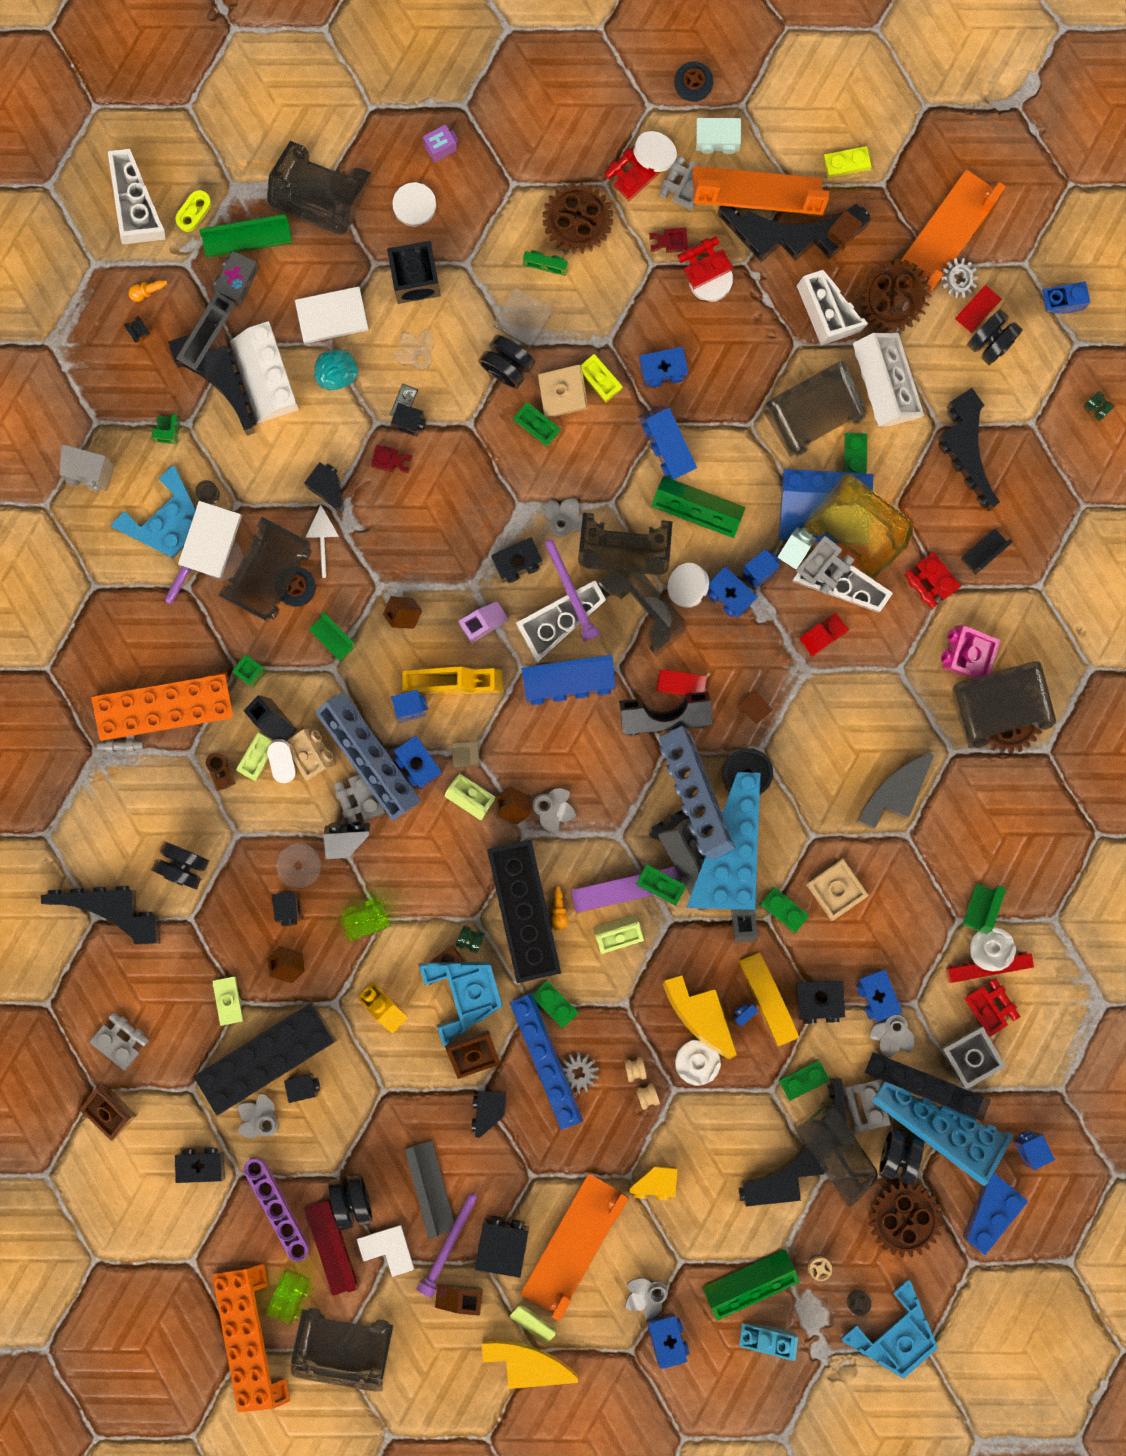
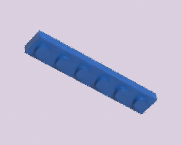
(546, 1061)

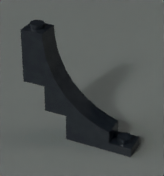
(765, 236)
(783, 1183)

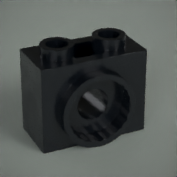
(831, 1009)

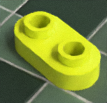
(192, 211)

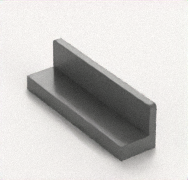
(683, 852)
(430, 1189)

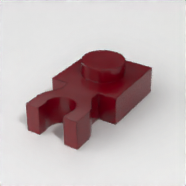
(673, 240)
(387, 458)

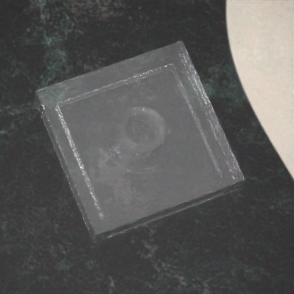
(523, 317)

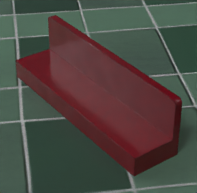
(331, 1248)

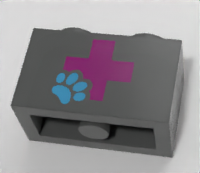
(236, 277)

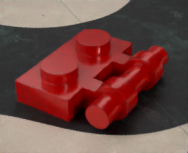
(632, 181)
(707, 269)
(937, 576)
(986, 1011)

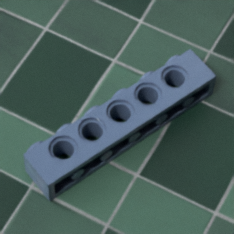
(368, 756)
(720, 839)

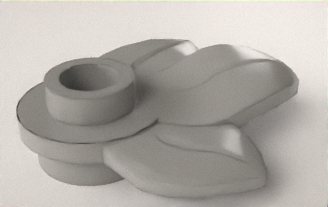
(566, 513)
(557, 809)
(893, 1039)
(255, 1115)
(644, 1299)

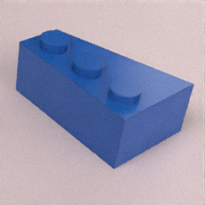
(667, 442)
(992, 1214)

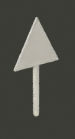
(322, 528)

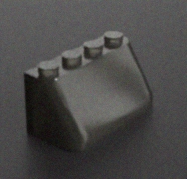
(837, 1153)

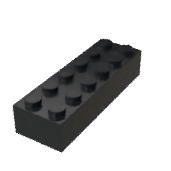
(524, 911)
(264, 1059)

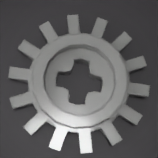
(967, 275)
(587, 1069)

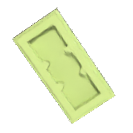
(255, 757)
(228, 1001)

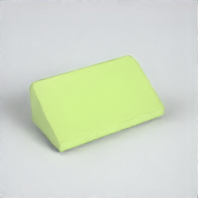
(470, 796)
(618, 934)
(533, 1323)

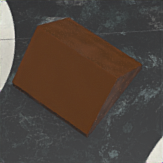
(473, 1054)
(107, 1111)

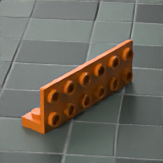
(758, 190)
(952, 226)
(162, 706)
(574, 1245)
(245, 1340)

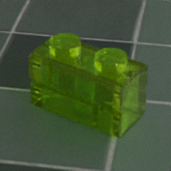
(366, 920)
(288, 1297)

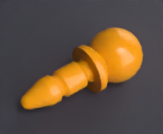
(139, 292)
(558, 919)

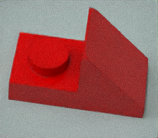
(824, 634)

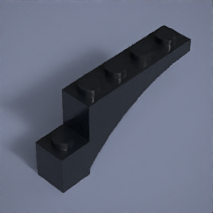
(219, 371)
(963, 446)
(115, 906)
(927, 1086)

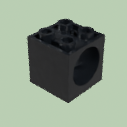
(413, 272)
(502, 1246)

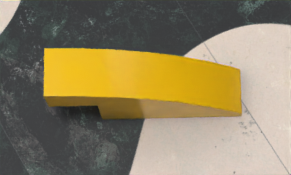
(453, 681)
(768, 999)
(701, 1015)
(527, 1364)

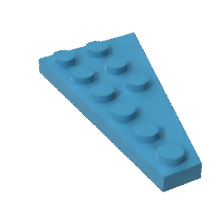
(732, 877)
(953, 1134)

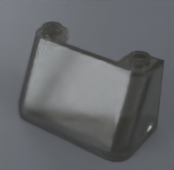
(315, 191)
(815, 408)
(624, 550)
(266, 571)
(668, 623)
(1003, 703)
(341, 1351)

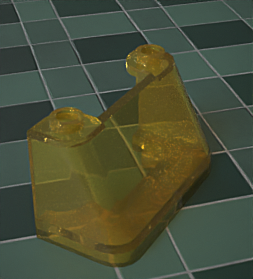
(862, 524)

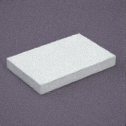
(331, 315)
(210, 539)

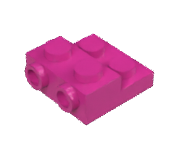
(969, 652)

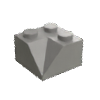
(85, 468)
(972, 1057)

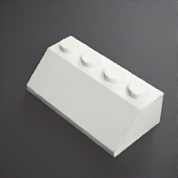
(263, 373)
(888, 379)

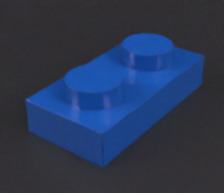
(744, 1013)

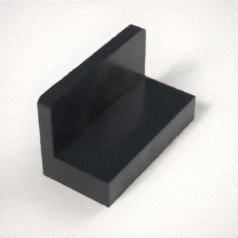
(985, 551)

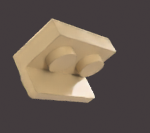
(310, 753)

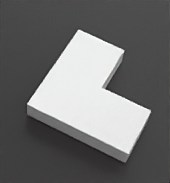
(389, 1243)

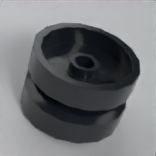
(997, 339)
(506, 361)
(748, 759)
(179, 867)
(901, 1156)
(350, 1201)

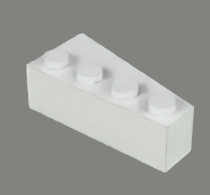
(134, 208)
(853, 587)
(554, 622)

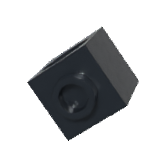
(408, 420)
(302, 1088)

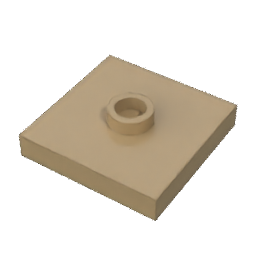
(563, 391)
(837, 889)

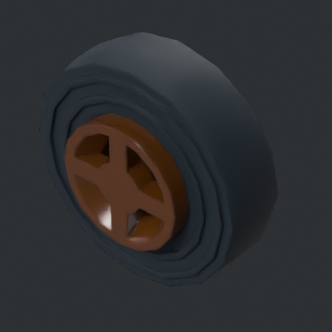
(691, 74)
(306, 586)

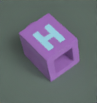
(440, 143)

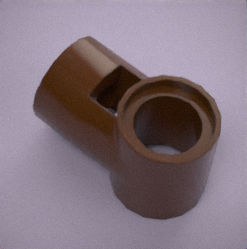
(224, 782)

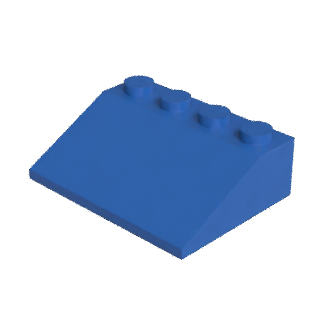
(803, 493)
(569, 679)

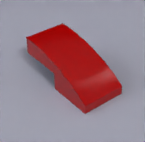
(978, 308)
(680, 683)

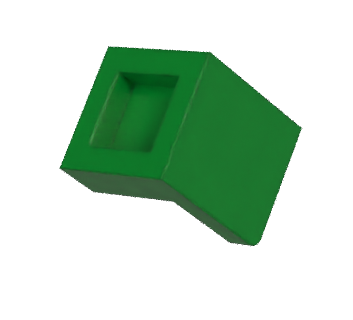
(166, 429)
(249, 671)

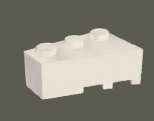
(827, 308)

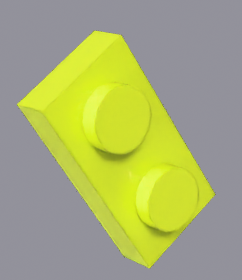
(847, 162)
(600, 378)

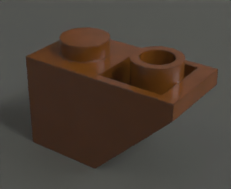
(459, 1299)

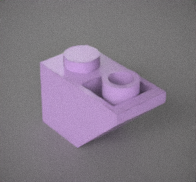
(483, 621)

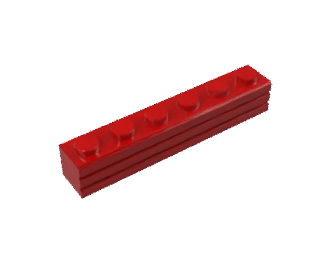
(973, 971)

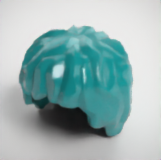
(335, 370)

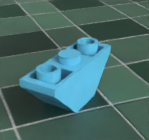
(769, 1340)

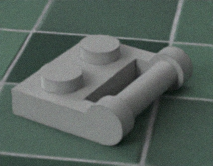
(875, 1115)

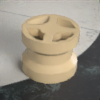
(635, 1069)
(647, 1096)
(823, 1271)

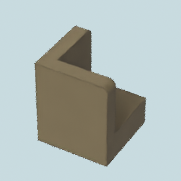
(465, 754)

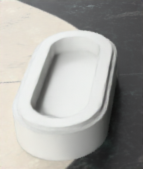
(281, 761)

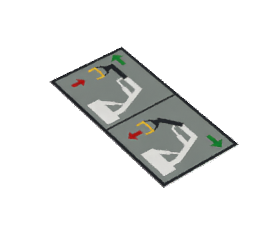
(405, 396)

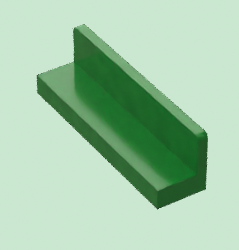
(246, 236)
(698, 507)
(751, 1284)

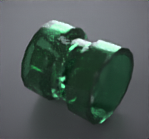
(1095, 402)
(465, 937)

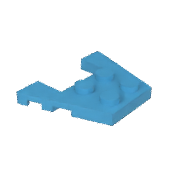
(169, 525)
(472, 991)
(904, 1342)

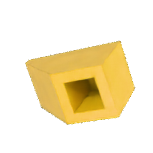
(382, 1007)
(656, 1181)

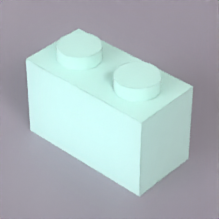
(718, 135)
(797, 547)

